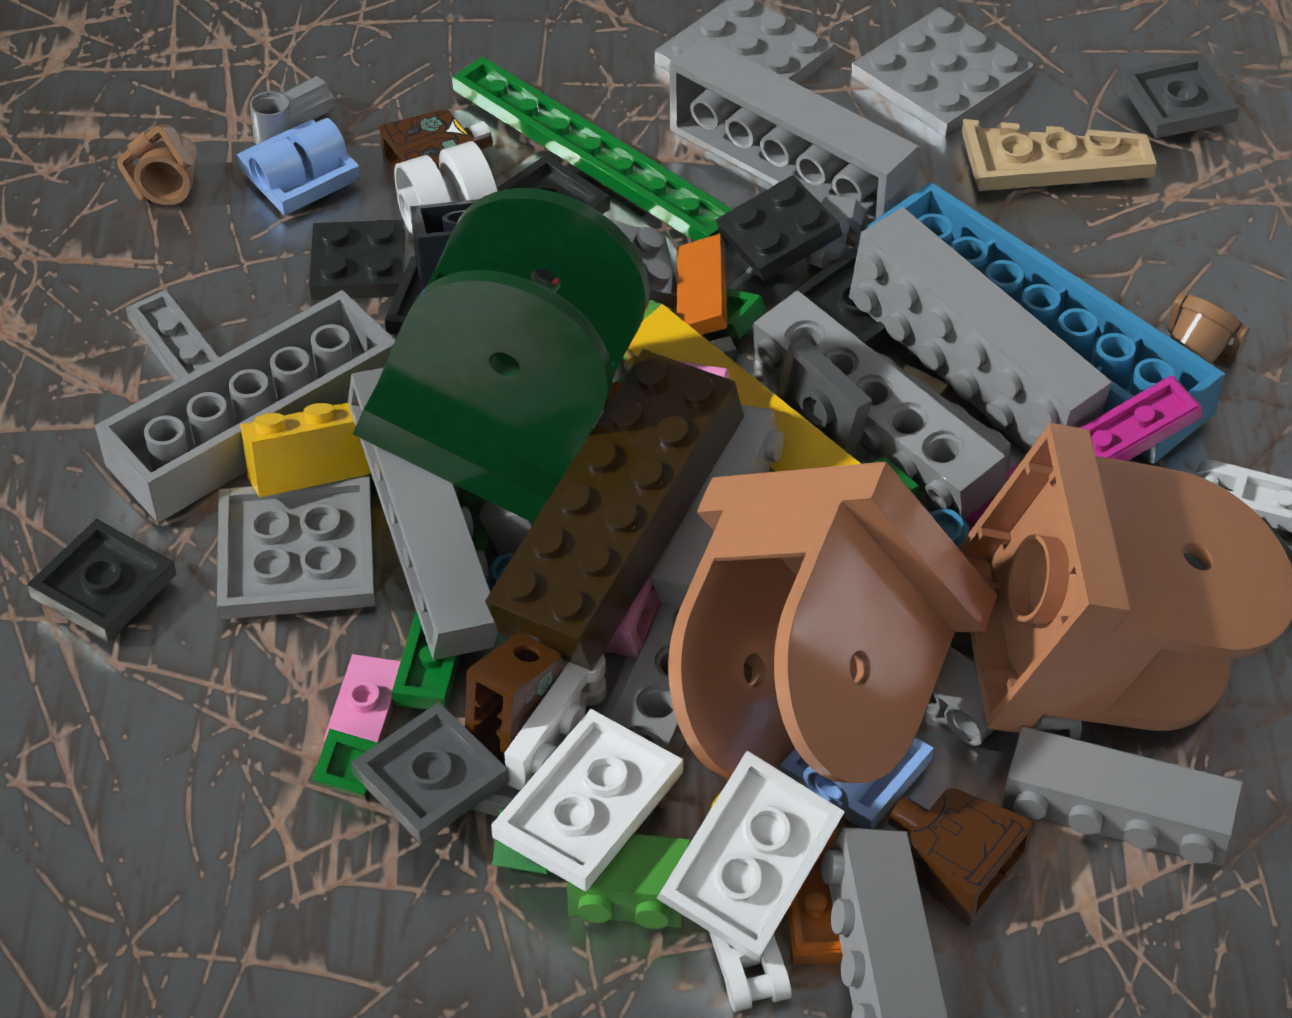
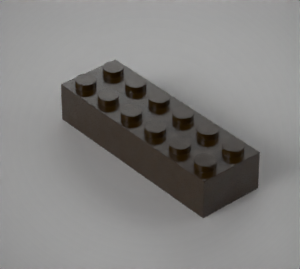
(616, 508)

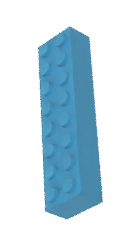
(1088, 321)

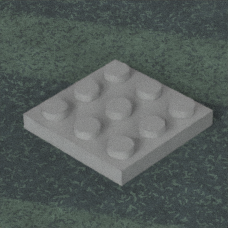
(757, 35)
(942, 71)
(295, 550)

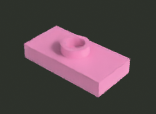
(365, 698)

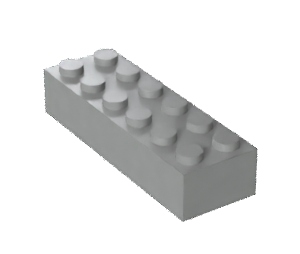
(786, 130)
(972, 332)
(189, 433)

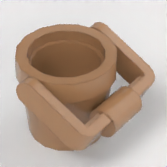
(165, 171)
(1206, 329)

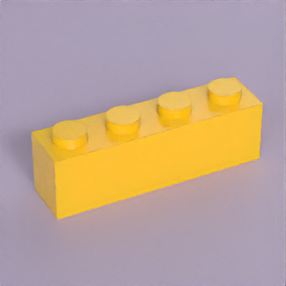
(302, 449)

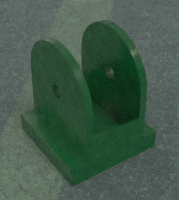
(498, 366)

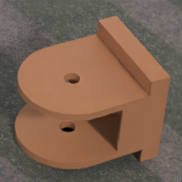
(1097, 596)
(838, 604)

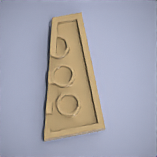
(1055, 157)

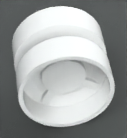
(461, 177)

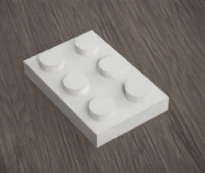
(587, 799)
(751, 855)

